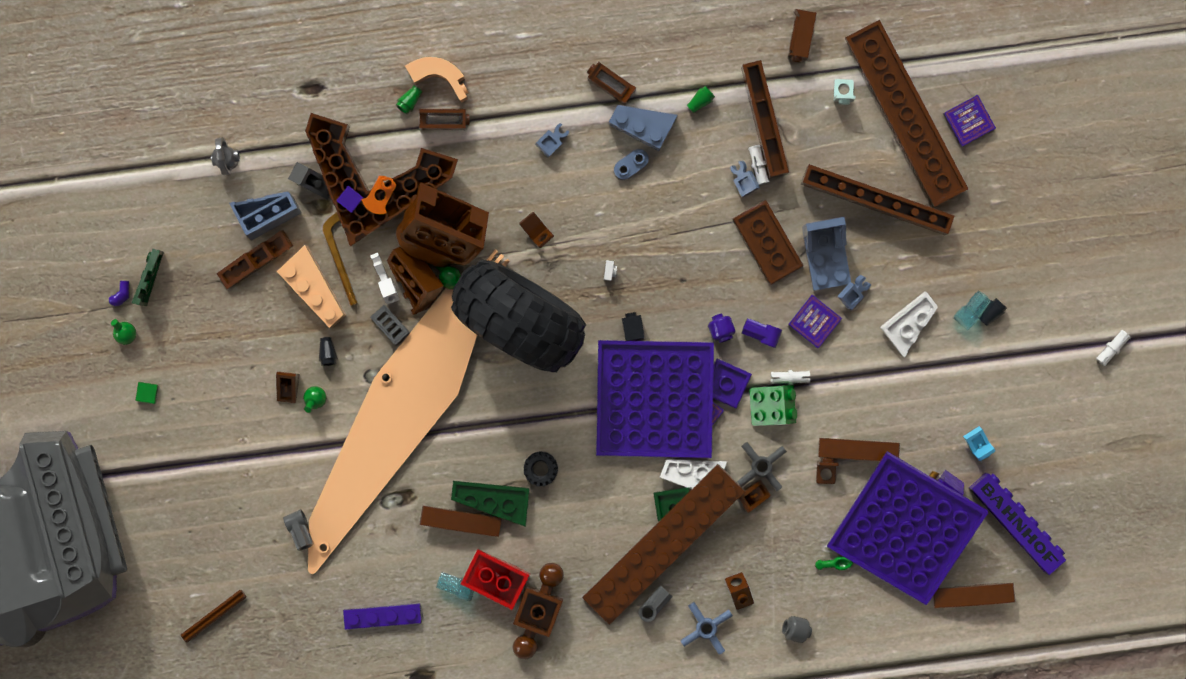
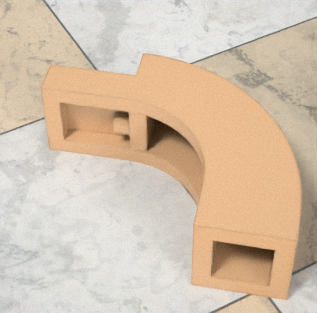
(436, 67)

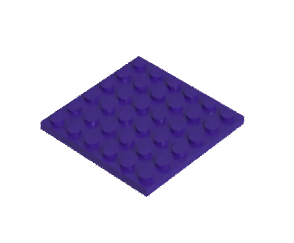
(655, 398)
(907, 528)

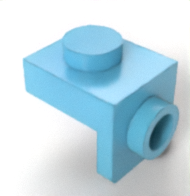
(979, 444)

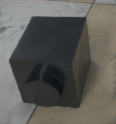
(632, 326)

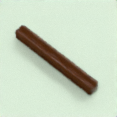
(213, 616)

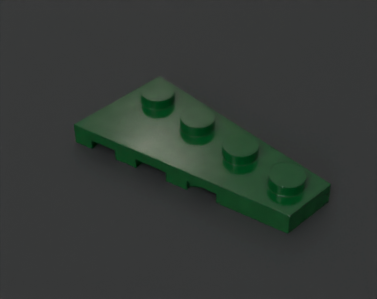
(498, 500)

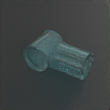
(969, 313)
(453, 585)

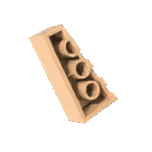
(310, 284)

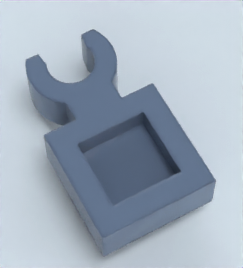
(550, 141)
(745, 181)
(852, 292)

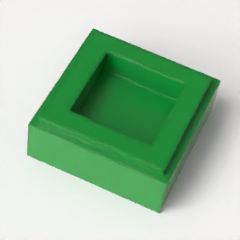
(146, 392)

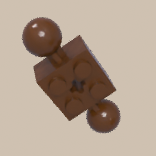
(525, 645)

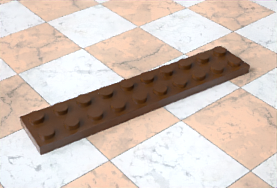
(906, 113)
(663, 543)

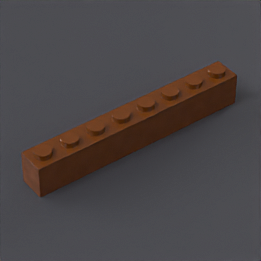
(877, 200)

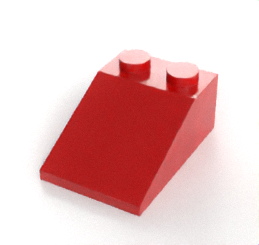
(495, 579)

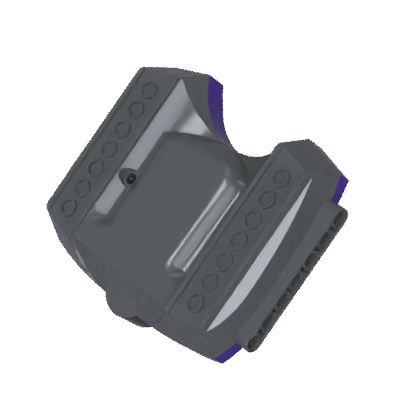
(54, 538)

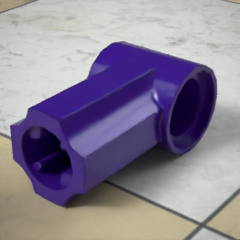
(765, 334)

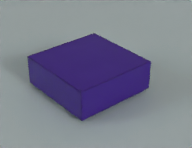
(350, 199)

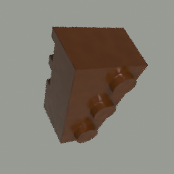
(417, 279)

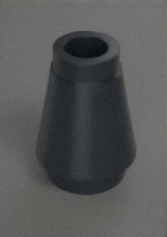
(992, 312)
(327, 353)

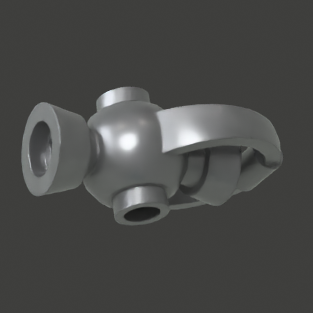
(224, 157)

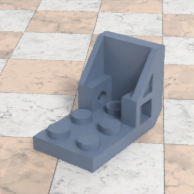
(826, 253)

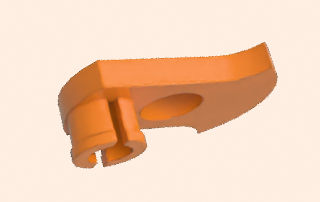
(378, 206)

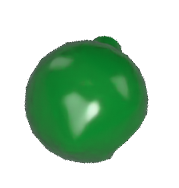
(449, 276)
(123, 332)
(314, 398)

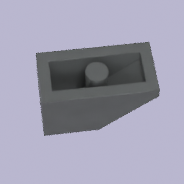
(309, 179)

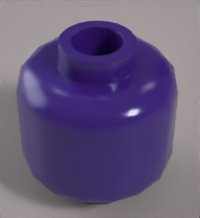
(721, 328)

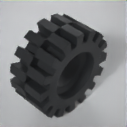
(540, 480)

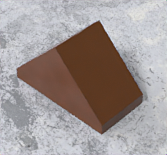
(287, 386)
(754, 496)

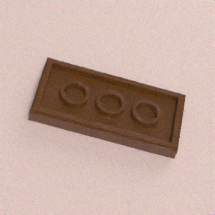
(768, 242)

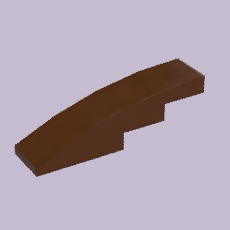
(255, 259)
(856, 449)
(460, 521)
(974, 595)

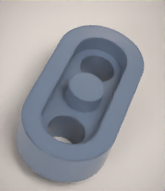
(631, 164)

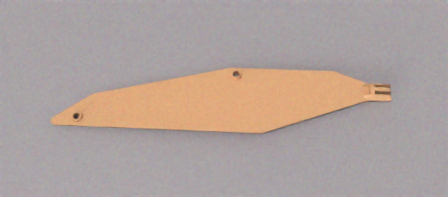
(393, 420)

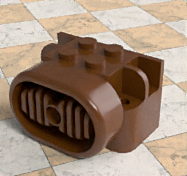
(442, 228)

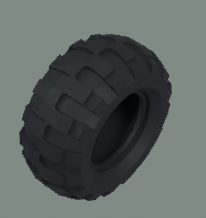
(518, 316)

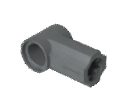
(297, 525)
(656, 603)

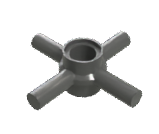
(756, 459)

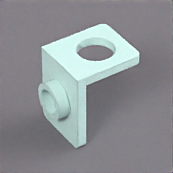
(847, 98)

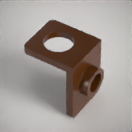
(536, 229)
(826, 463)
(740, 594)

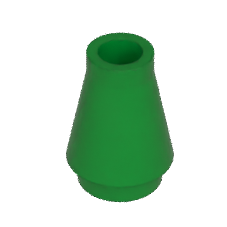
(701, 99)
(408, 101)

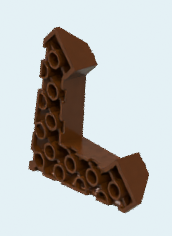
(340, 171)

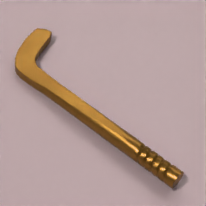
(327, 230)

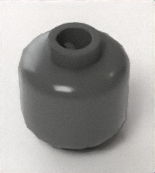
(796, 629)

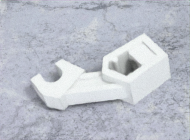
(386, 284)

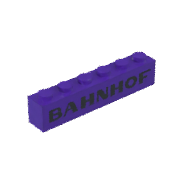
(1017, 523)

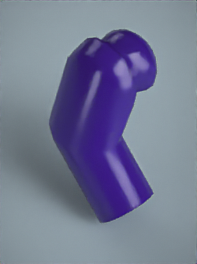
(121, 296)

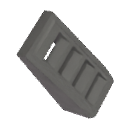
(401, 335)

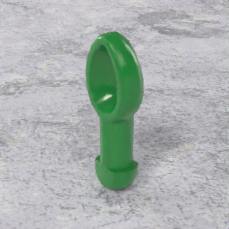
(838, 563)

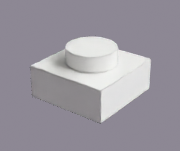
(610, 270)

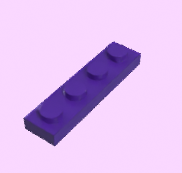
(382, 616)

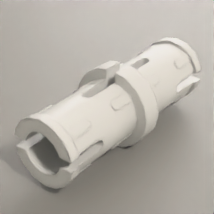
(758, 164)
(1113, 348)
(790, 377)

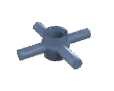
(701, 621)

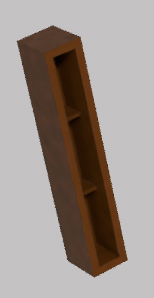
(764, 119)

